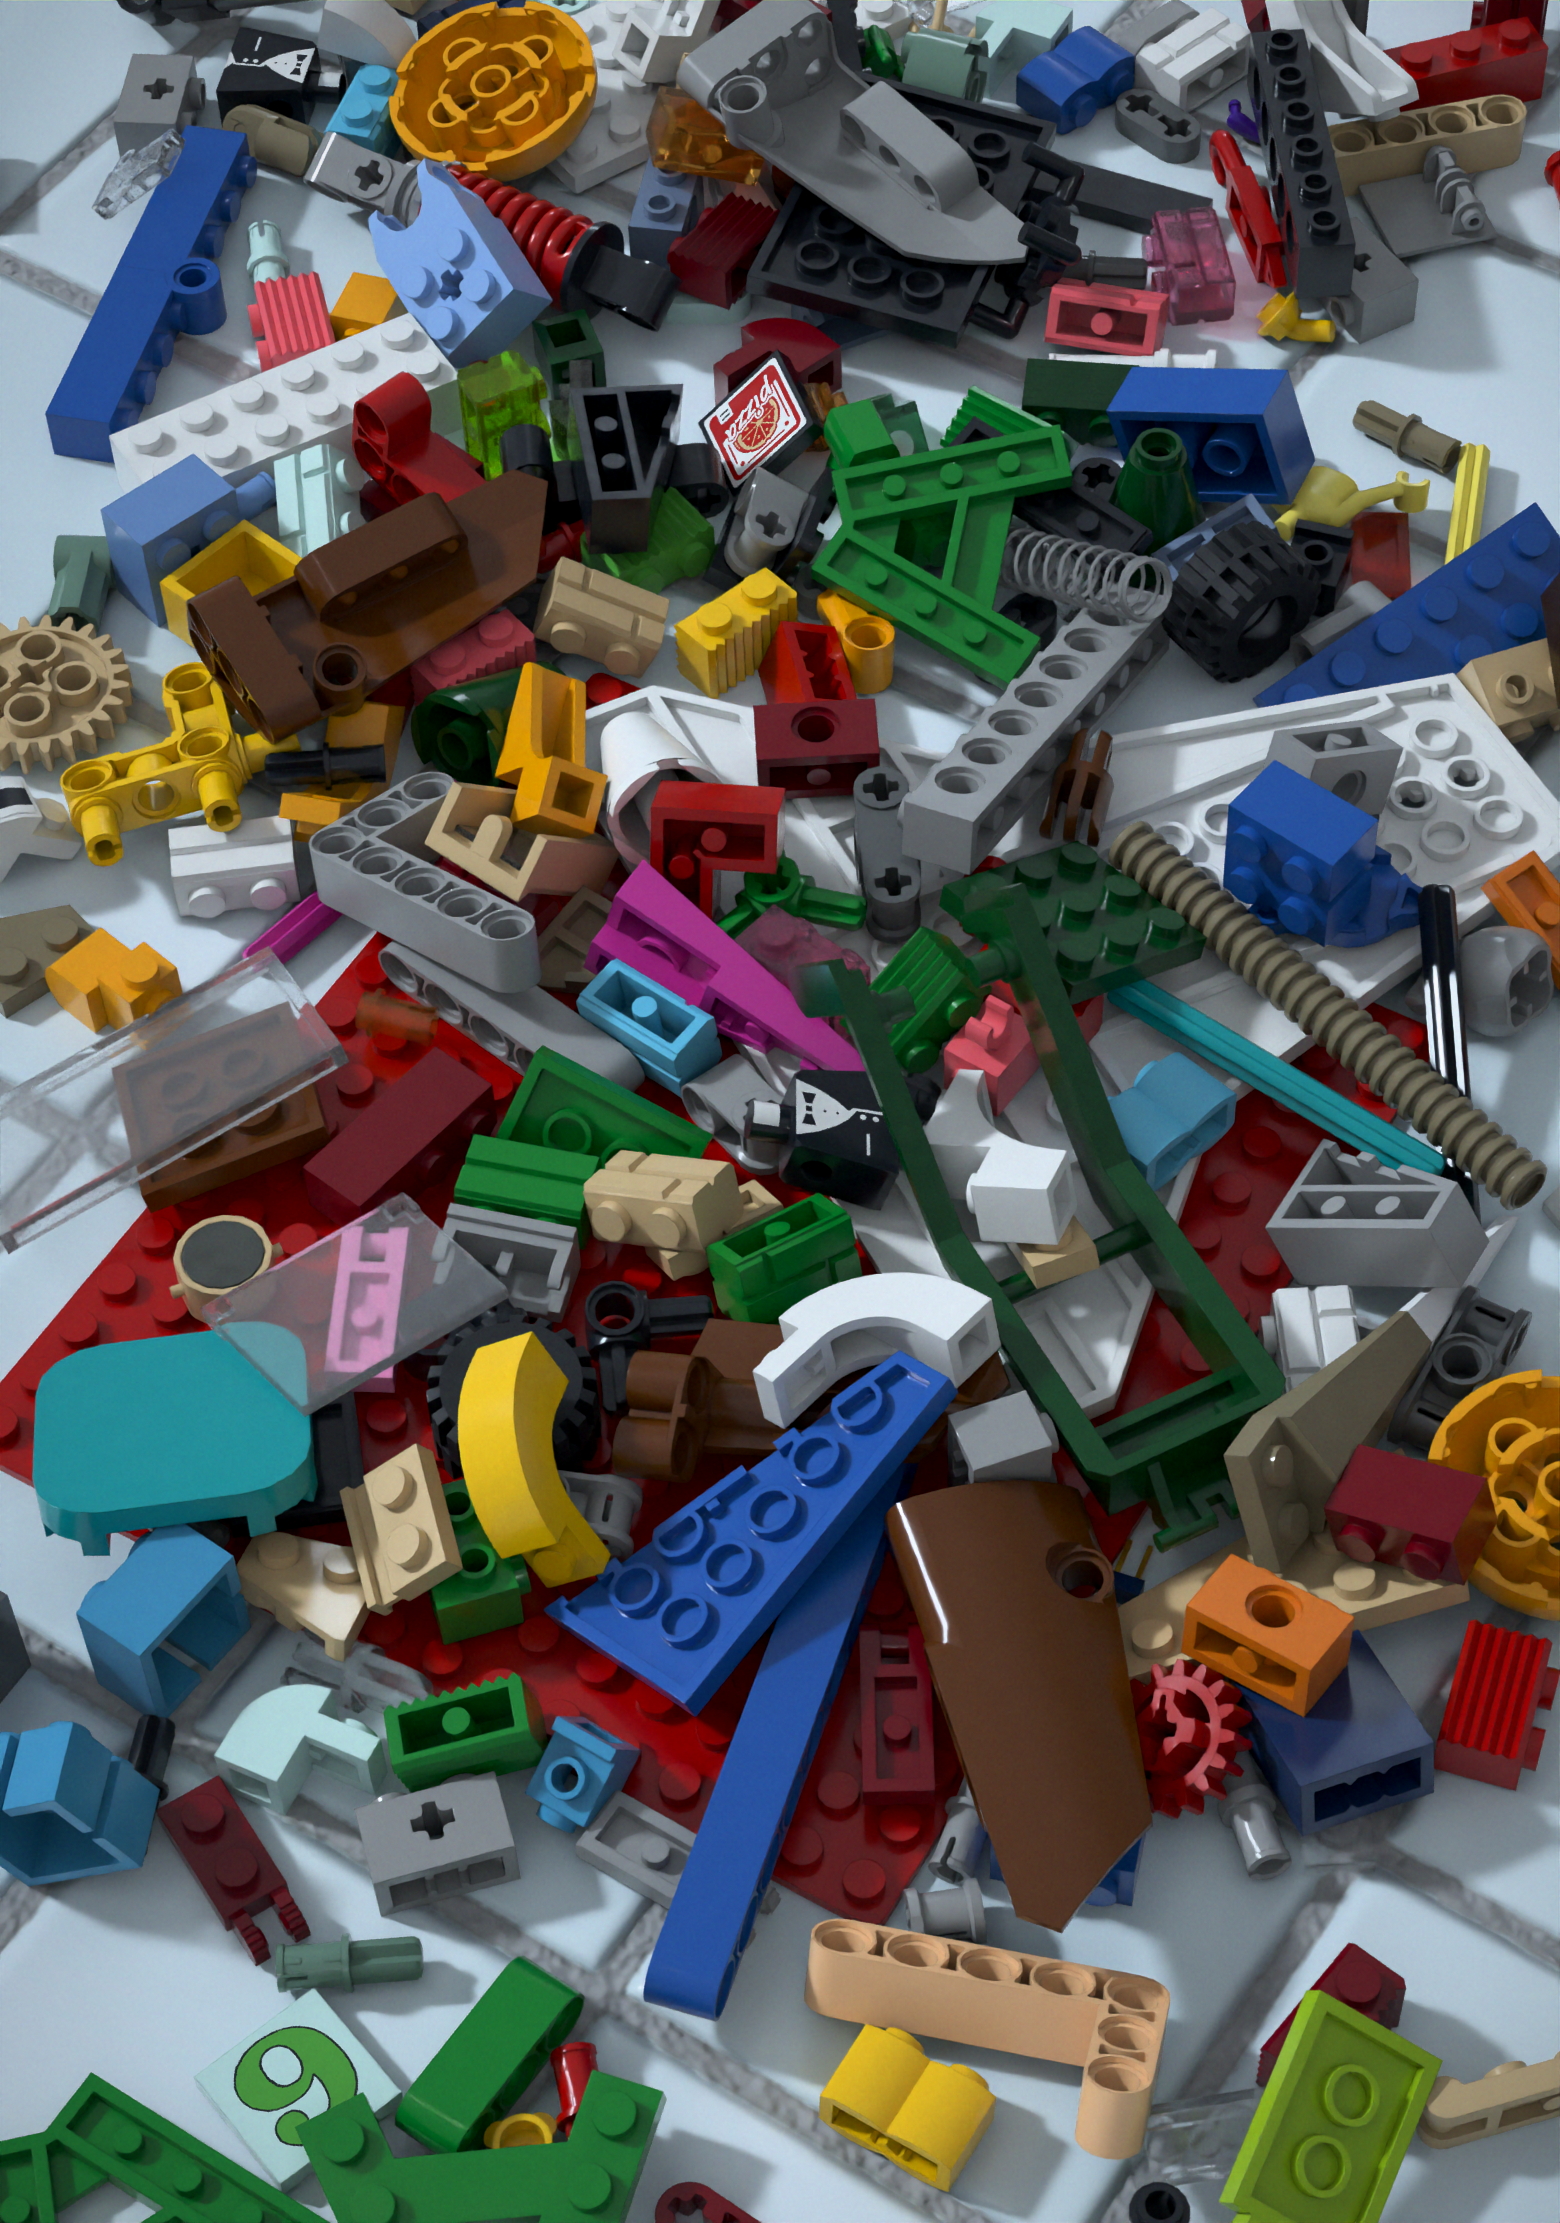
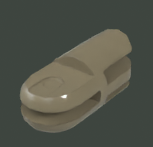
(275, 138)

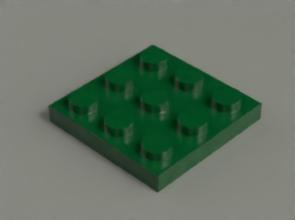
(1092, 917)

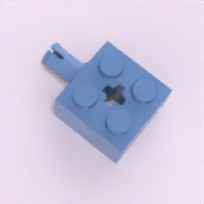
(171, 522)

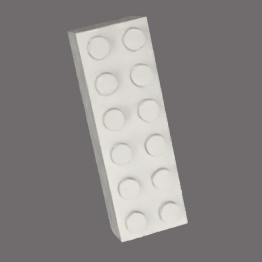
(289, 408)

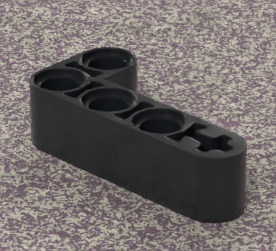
(694, 473)

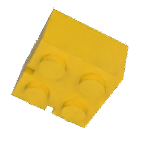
(239, 552)

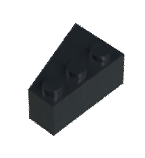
(621, 460)

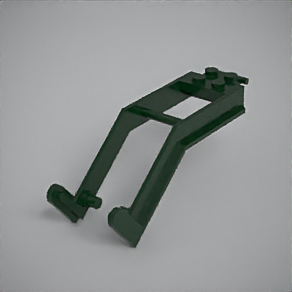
(1172, 1445)

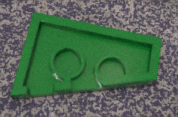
(587, 1114)

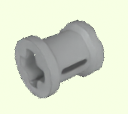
(948, 1912)

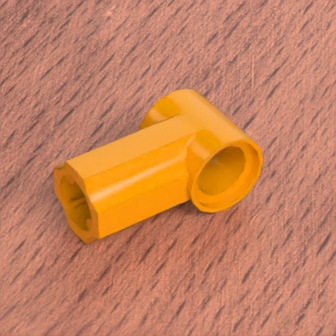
(865, 641)

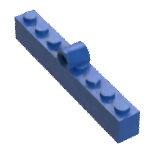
(156, 292)

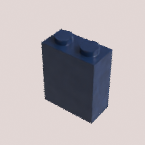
(1348, 1754)

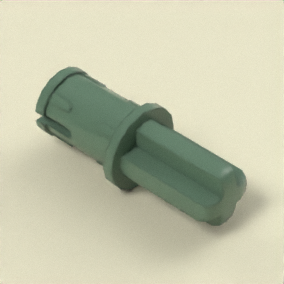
(348, 1963)

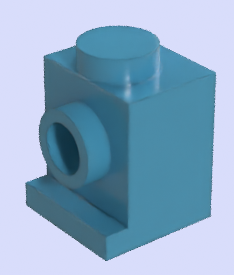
(601, 1765)

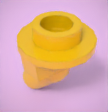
(1281, 319)

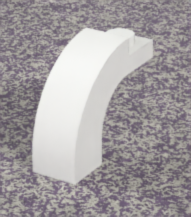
(864, 1325)

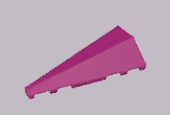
(688, 954)

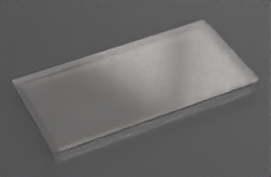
(156, 1093)

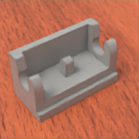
(532, 1256)

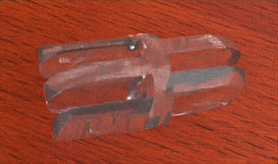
(364, 1678)

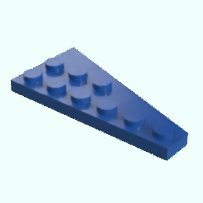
(1457, 614)

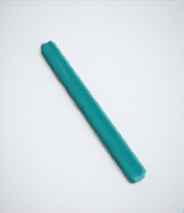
(1275, 1077)

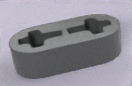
(1158, 126)

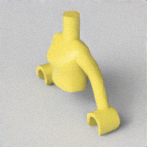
(1335, 499)

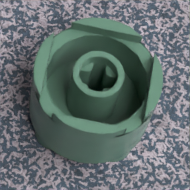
(945, 63)

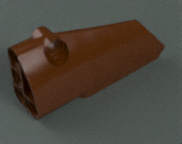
(368, 604)
(1028, 1680)

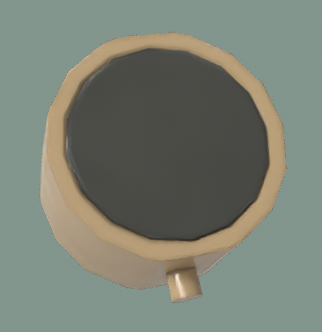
(219, 1258)

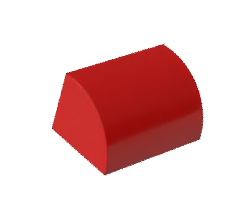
(805, 665)

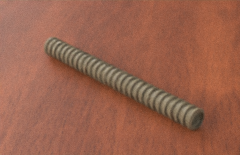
(1331, 1018)

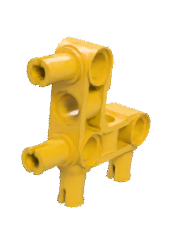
(197, 769)

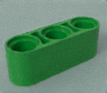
(490, 2059)

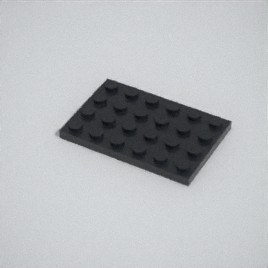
(843, 270)

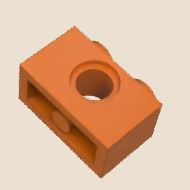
(1267, 1634)

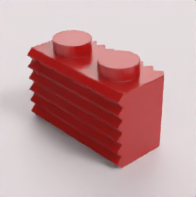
(1494, 1705)

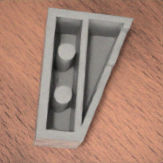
(1375, 1225)

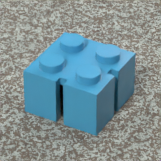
(168, 1590)
(70, 1806)

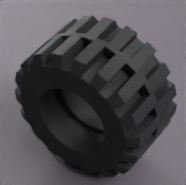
(1241, 601)
(577, 1416)

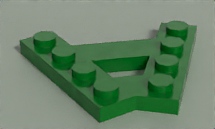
(954, 612)
(120, 2141)
(559, 2182)

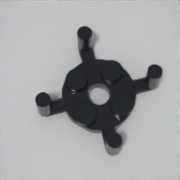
(1049, 241)

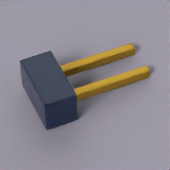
(1127, 1586)

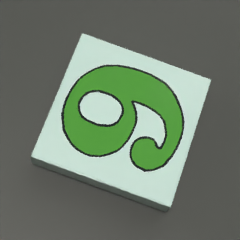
(287, 2075)

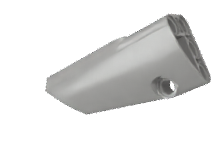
(853, 145)

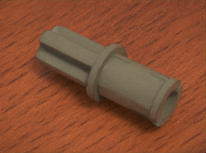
(1407, 435)

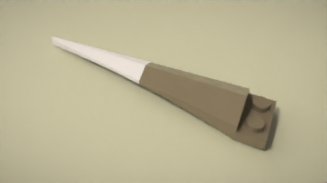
(1302, 1442)

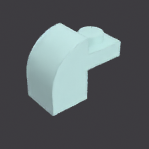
(1018, 34)
(290, 1735)

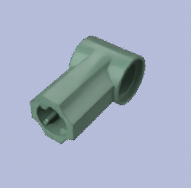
(81, 580)

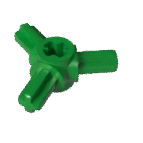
(796, 896)

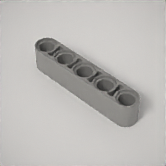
(508, 1023)

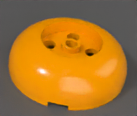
(522, 70)
(1513, 1440)

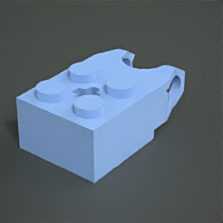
(458, 270)

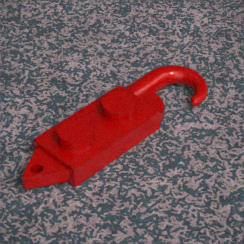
(1248, 210)

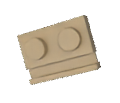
(401, 1529)

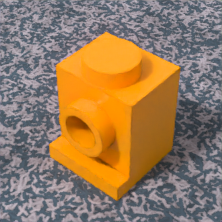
(137, 985)

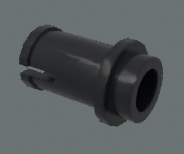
(1159, 2204)

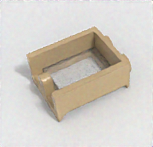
(479, 837)

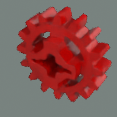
(1186, 1742)

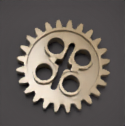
(58, 692)

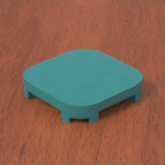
(165, 1440)

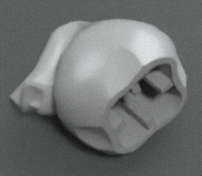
(1503, 980)

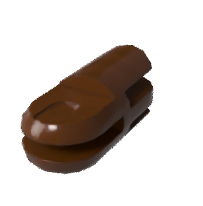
(1081, 787)

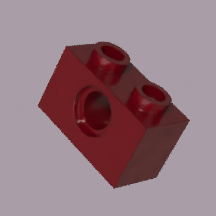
(815, 746)

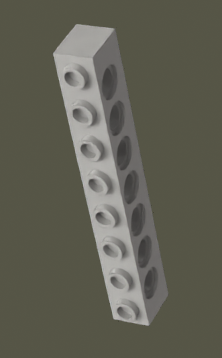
(1027, 734)

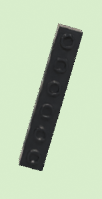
(1300, 164)

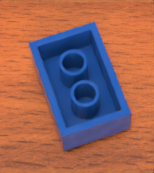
(1235, 425)

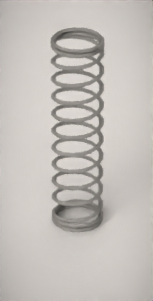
(1124, 612)

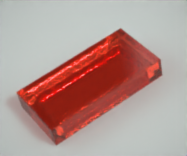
(1381, 551)

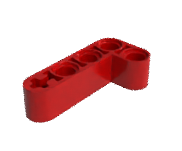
(402, 452)

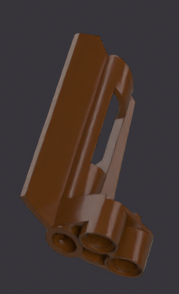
(713, 1406)

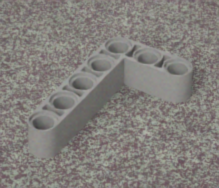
(380, 875)

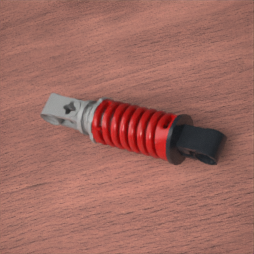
(571, 255)

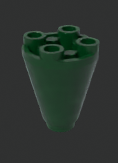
(1158, 492)

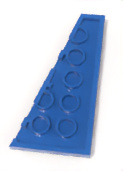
(743, 1548)

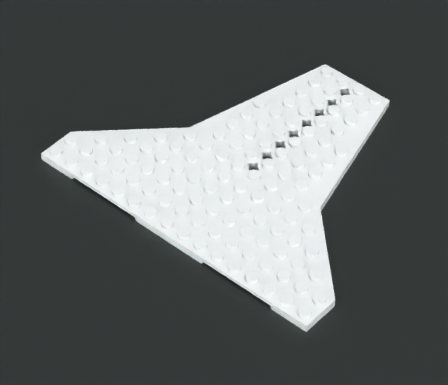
(1182, 786)

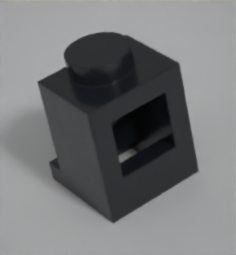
(1330, 553)

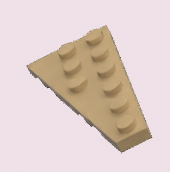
(1367, 1590)

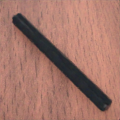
(1445, 1007)

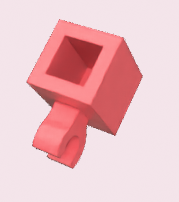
(999, 1046)

